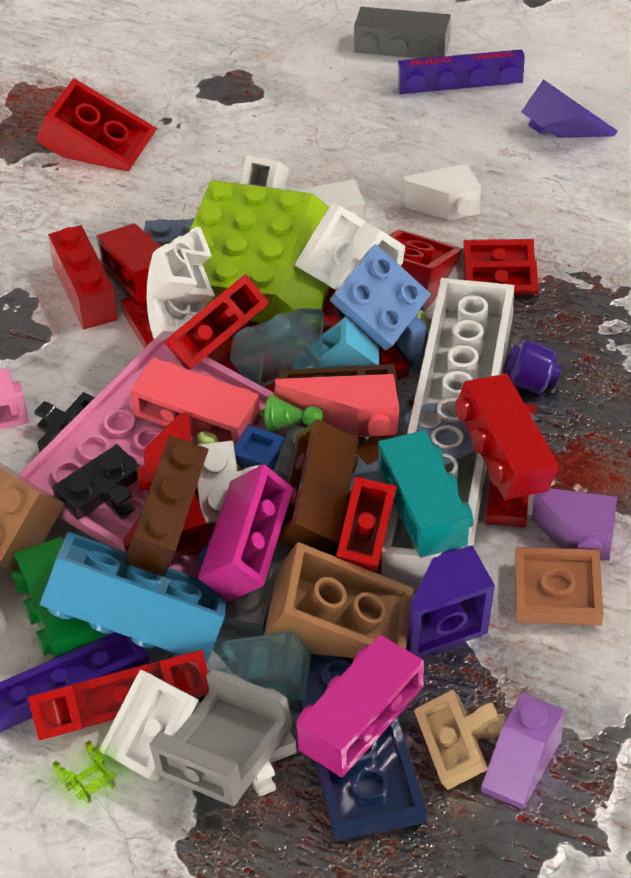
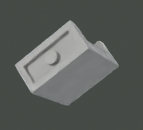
(224, 738)

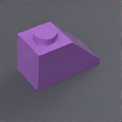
(576, 519)
(523, 750)

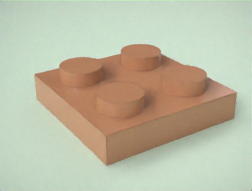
(558, 586)

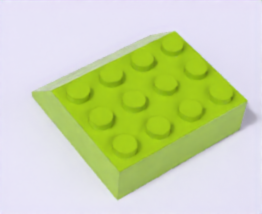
(261, 236)

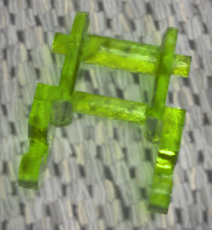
(71, 780)

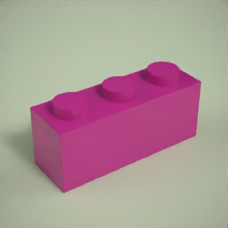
(246, 533)
(359, 705)

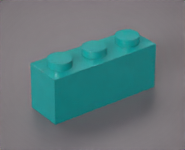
(425, 493)

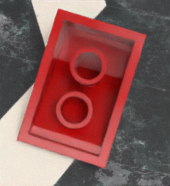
(94, 129)
(427, 260)

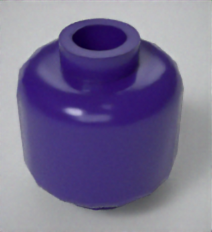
(532, 366)

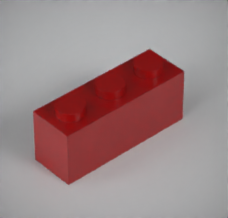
(127, 257)
(83, 277)
(506, 436)

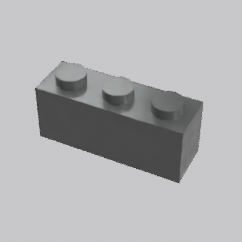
(401, 33)

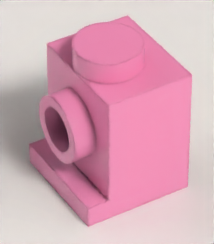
(12, 401)

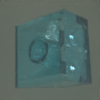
(279, 344)

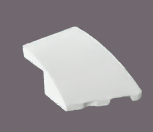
(340, 244)
(177, 283)

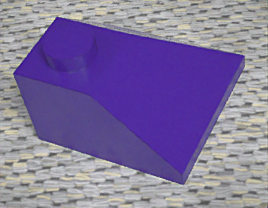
(562, 116)
(450, 602)

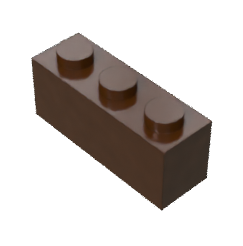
(320, 482)
(166, 506)

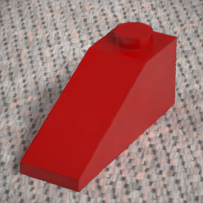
(216, 322)

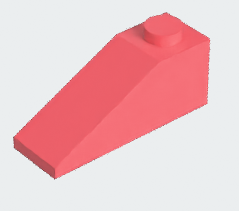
(350, 403)

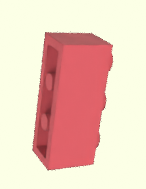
(212, 405)

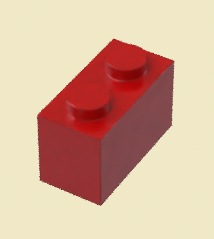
(366, 523)

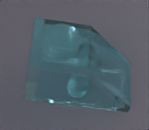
(270, 662)

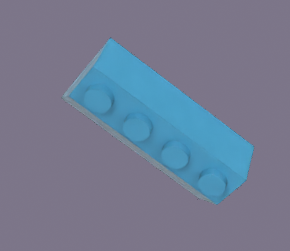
(116, 597)

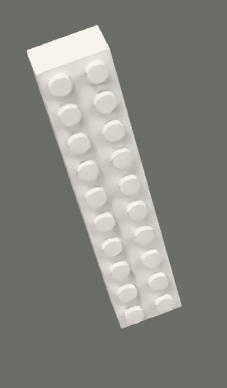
(463, 344)

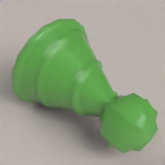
(282, 414)

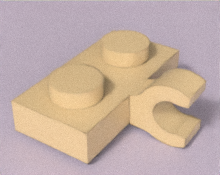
(454, 736)

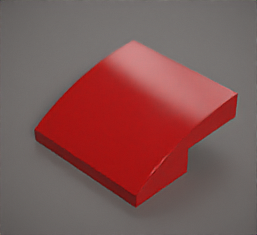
(502, 263)

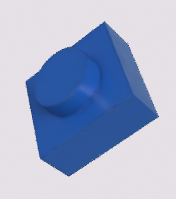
(258, 447)

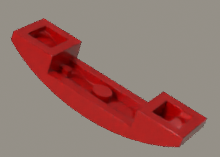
(102, 697)

